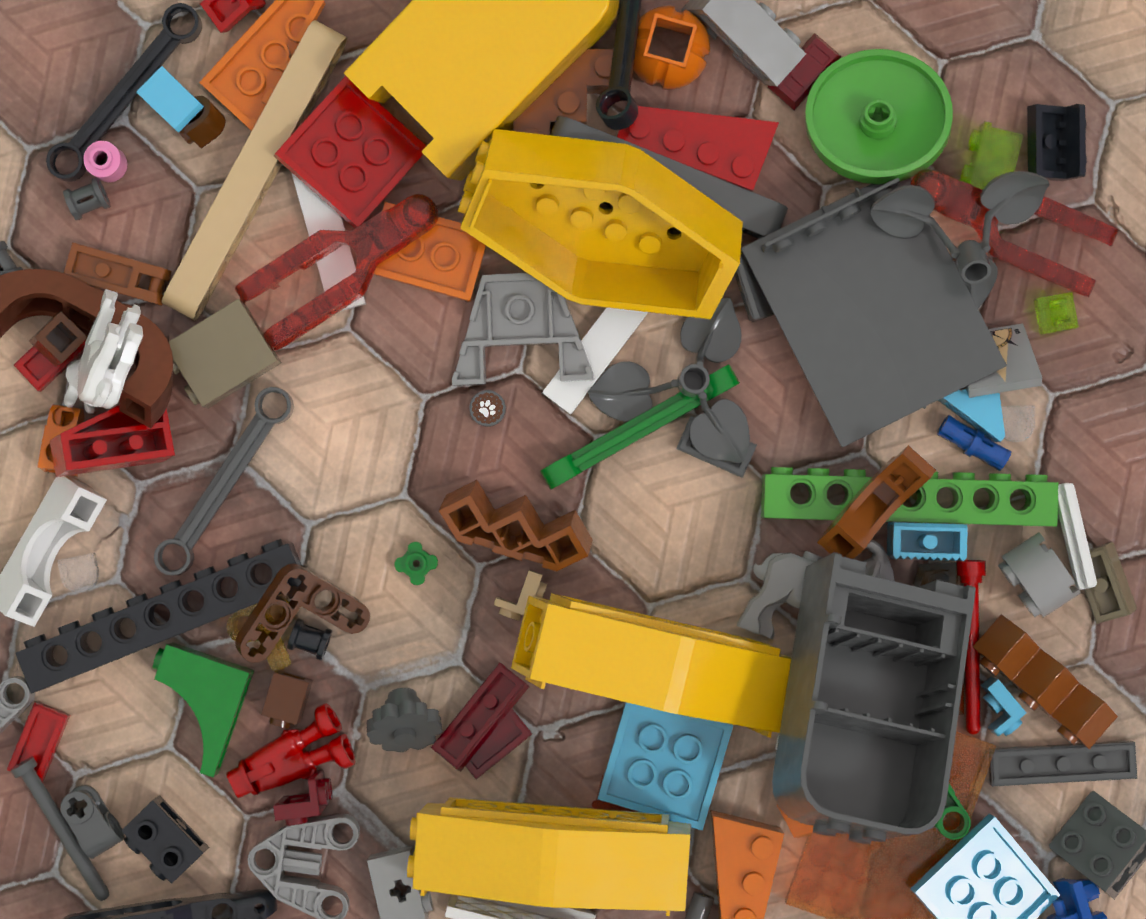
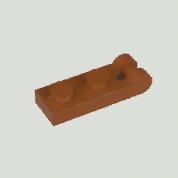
(116, 273)

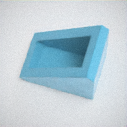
(170, 99)
(980, 412)

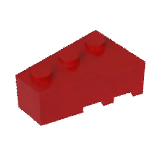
(110, 443)

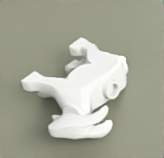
(106, 357)

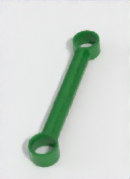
(634, 430)

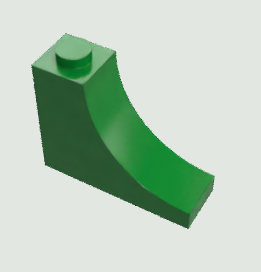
(212, 690)

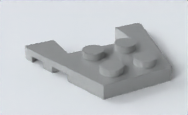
(519, 312)

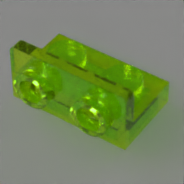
(992, 155)

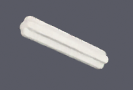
(1075, 537)

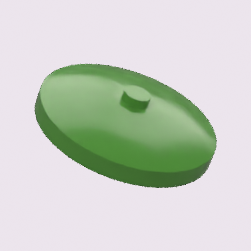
(878, 116)

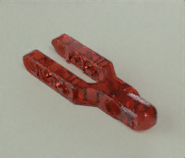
(963, 204)
(372, 243)

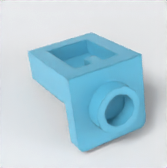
(1001, 700)

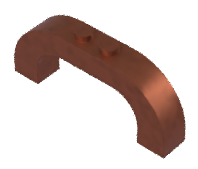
(48, 292)

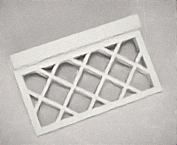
(476, 908)

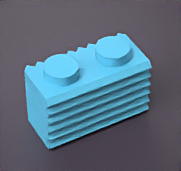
(927, 541)

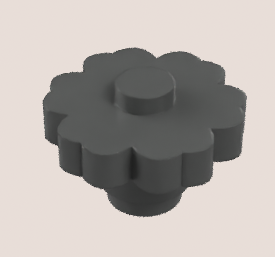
(403, 722)

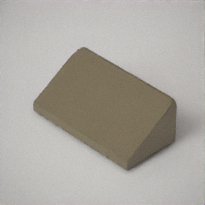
(1112, 594)

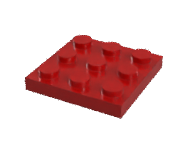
(350, 152)

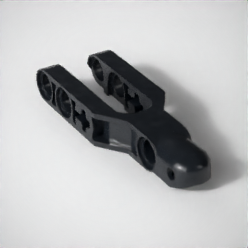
(190, 908)

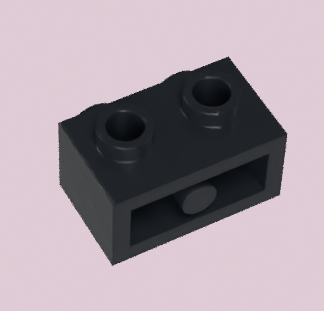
(164, 840)

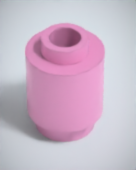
(112, 169)

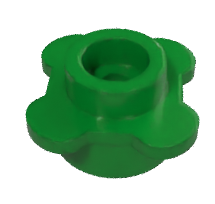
(405, 563)

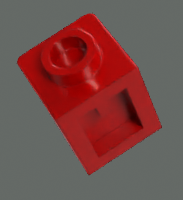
(228, 13)

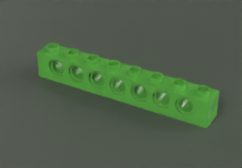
(1038, 510)

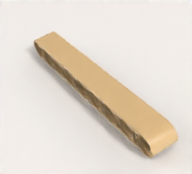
(253, 171)

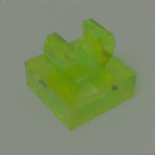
(1056, 313)

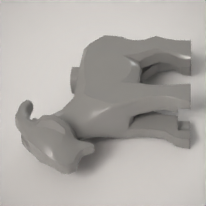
(784, 580)

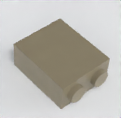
(222, 354)

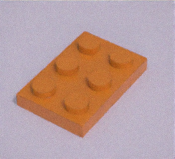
(438, 261)

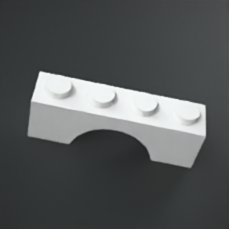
(25, 580)

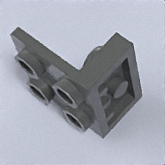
(1102, 844)

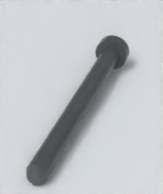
(62, 829)

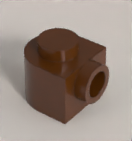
(205, 125)

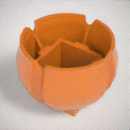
(664, 71)

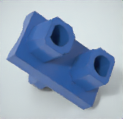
(1074, 899)

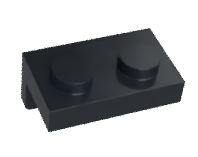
(1057, 141)

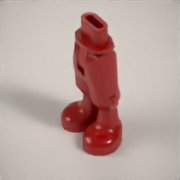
(284, 757)

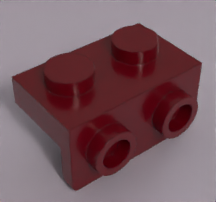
(299, 807)

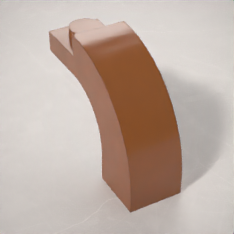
(876, 503)

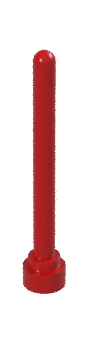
(971, 574)

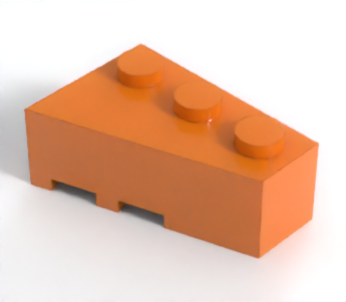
(744, 864)

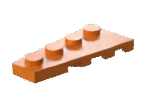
(256, 62)

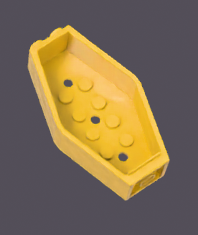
(541, 210)
(652, 662)
(550, 855)

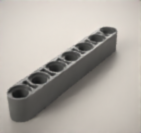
(759, 214)

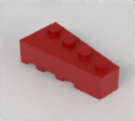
(707, 142)

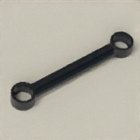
(622, 68)
(125, 91)

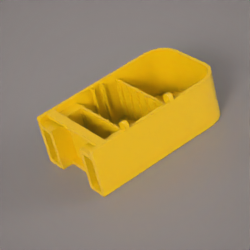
(475, 65)

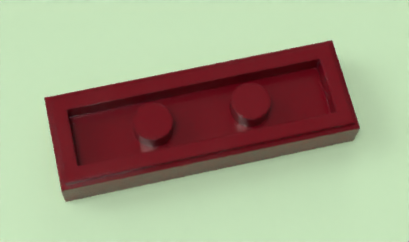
(480, 717)

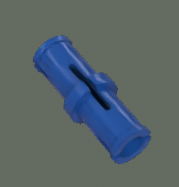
(974, 443)

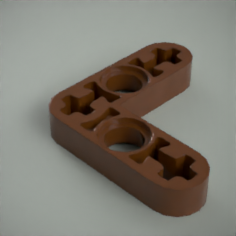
(300, 596)

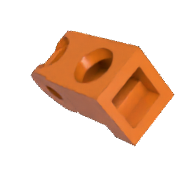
(59, 420)

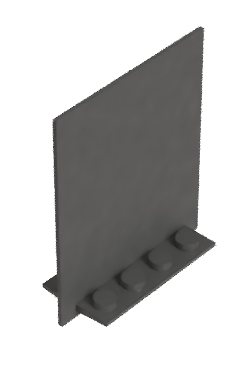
(871, 313)

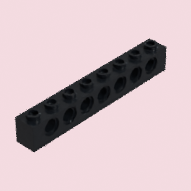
(43, 671)

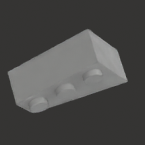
(752, 36)

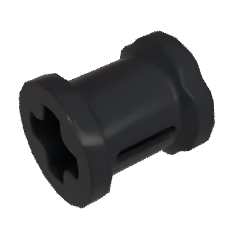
(309, 639)

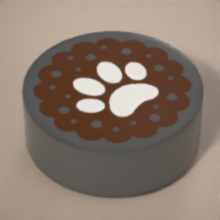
(487, 408)

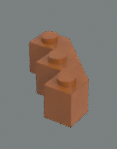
(568, 93)
(515, 528)
(1044, 683)

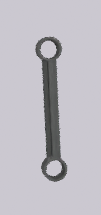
(223, 481)

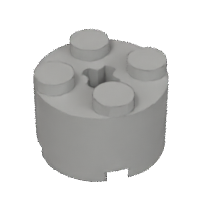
(1039, 576)

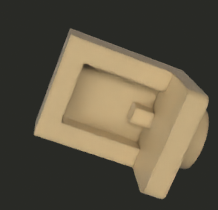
(531, 587)

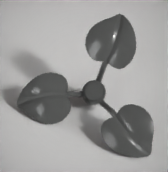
(1009, 197)
(716, 433)

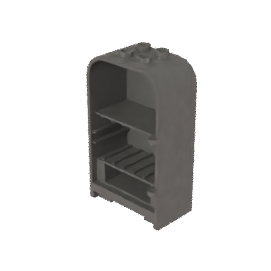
(871, 702)

